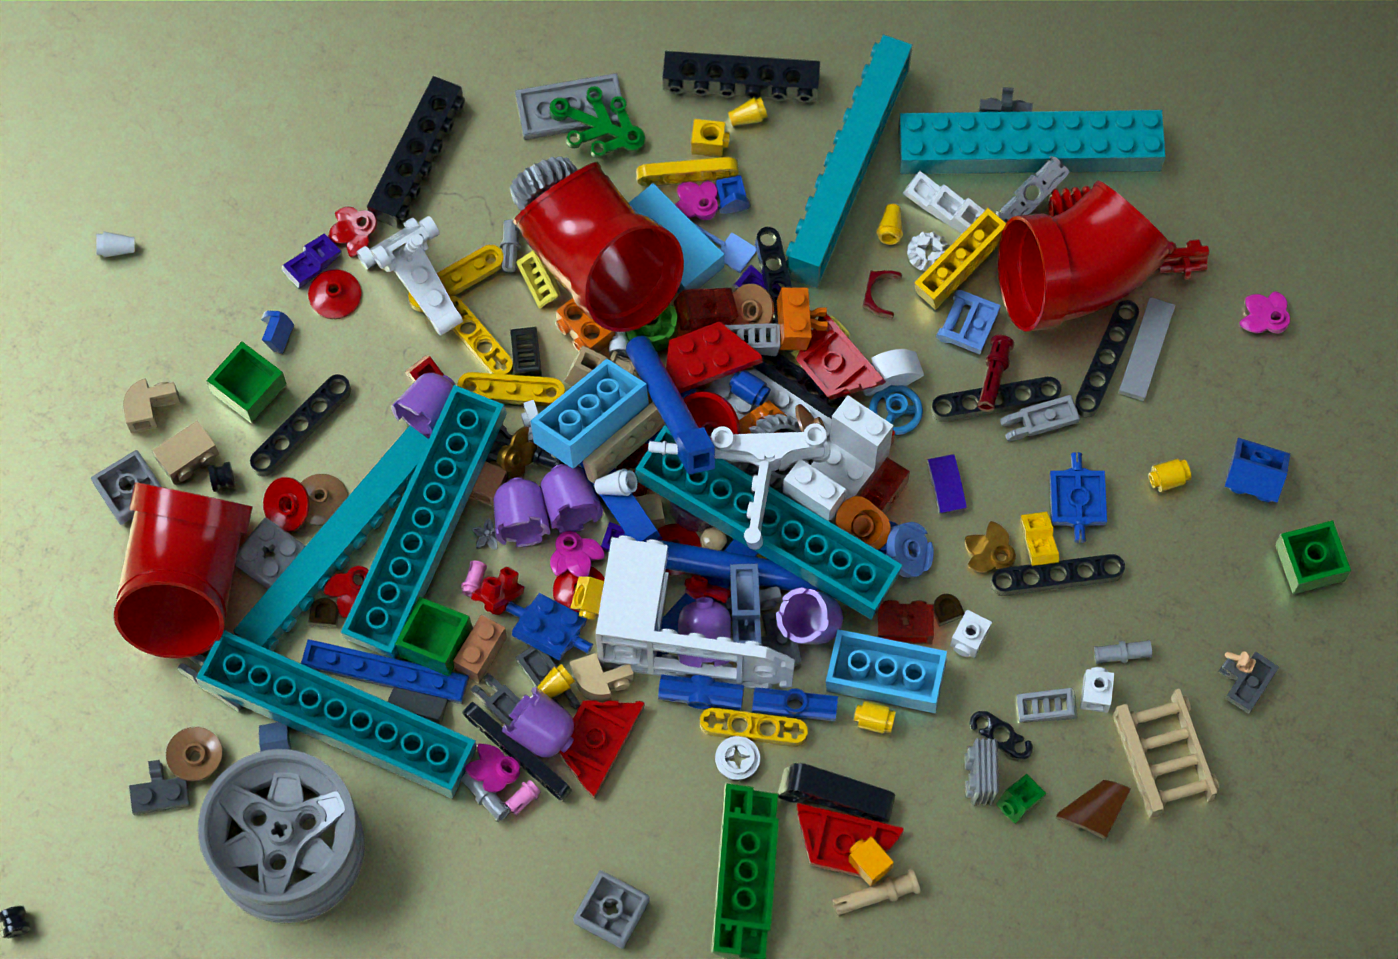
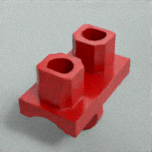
(1186, 259)
(499, 591)

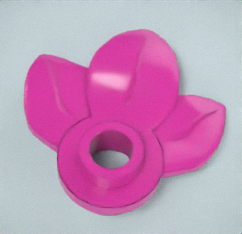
(698, 200)
(1263, 311)
(576, 557)
(493, 768)

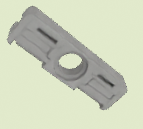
(1046, 180)

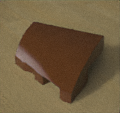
(1096, 808)

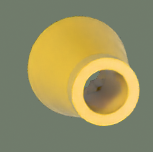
(749, 112)
(890, 227)
(556, 681)

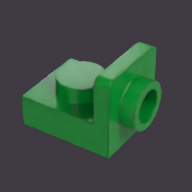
(1020, 798)

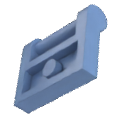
(976, 326)

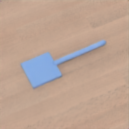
(735, 249)

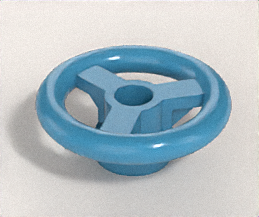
(901, 401)

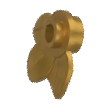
(517, 454)
(988, 547)

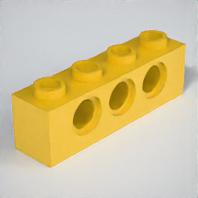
(960, 259)

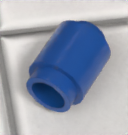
(749, 388)

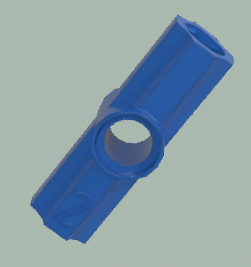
(701, 692)
(813, 705)

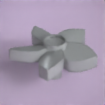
(486, 535)

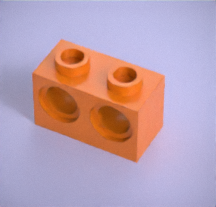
(581, 328)

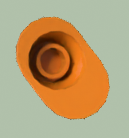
(863, 521)

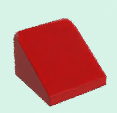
(424, 365)

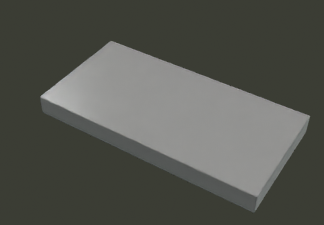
(535, 103)

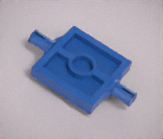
(1078, 498)
(549, 626)

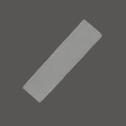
(1146, 349)

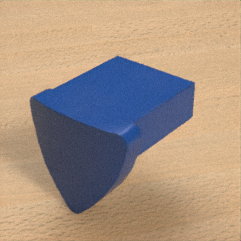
(732, 195)
(277, 330)

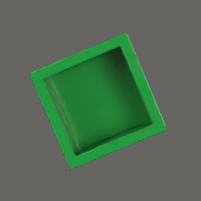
(246, 382)
(433, 636)

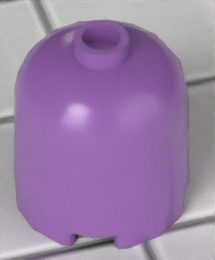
(423, 402)
(570, 498)
(520, 513)
(809, 616)
(706, 619)
(540, 725)

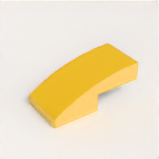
(1039, 538)

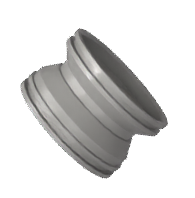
(235, 798)

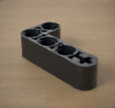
(829, 789)

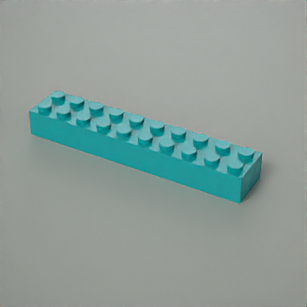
(1027, 139)
(849, 161)
(424, 520)
(789, 531)
(337, 713)

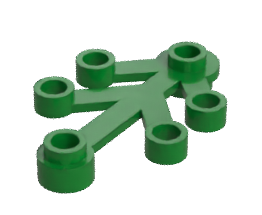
(600, 125)

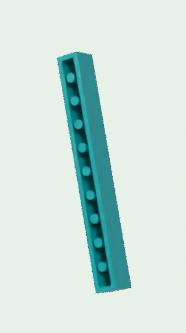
(333, 543)

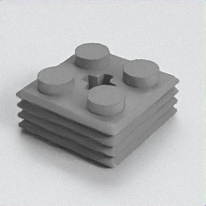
(114, 478)
(265, 539)
(984, 772)
(605, 892)

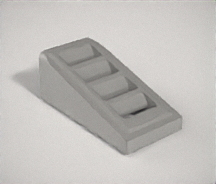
(762, 330)
(1059, 714)

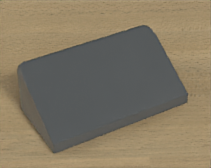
(419, 704)

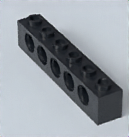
(733, 66)
(437, 94)

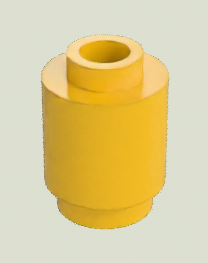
(1169, 474)
(874, 717)

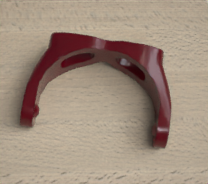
(868, 302)

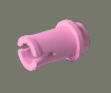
(474, 577)
(523, 797)

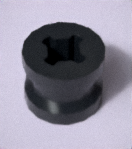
(221, 476)
(14, 922)

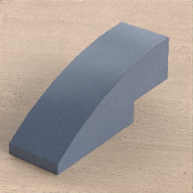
(745, 603)

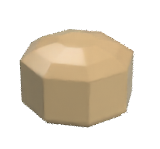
(713, 539)

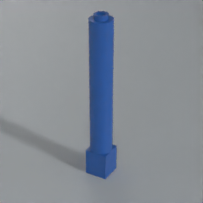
(693, 443)
(717, 565)

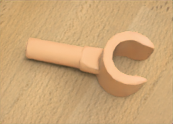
(1244, 662)

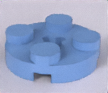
(922, 550)

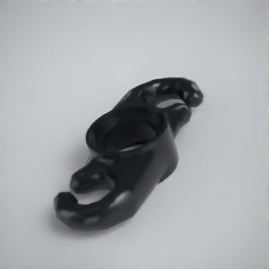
(995, 723)

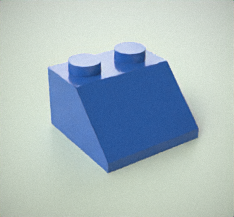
(1257, 470)

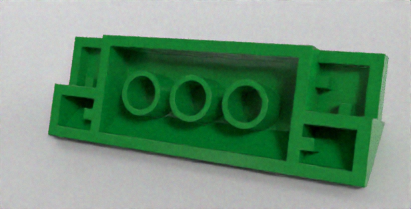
(745, 873)

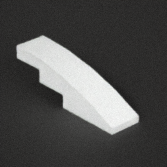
(943, 202)

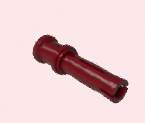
(996, 362)

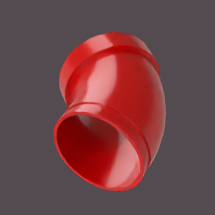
(603, 251)
(1076, 259)
(178, 570)

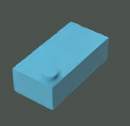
(700, 254)
(589, 413)
(886, 671)

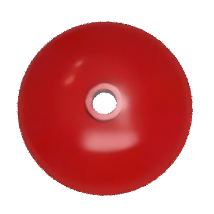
(712, 412)

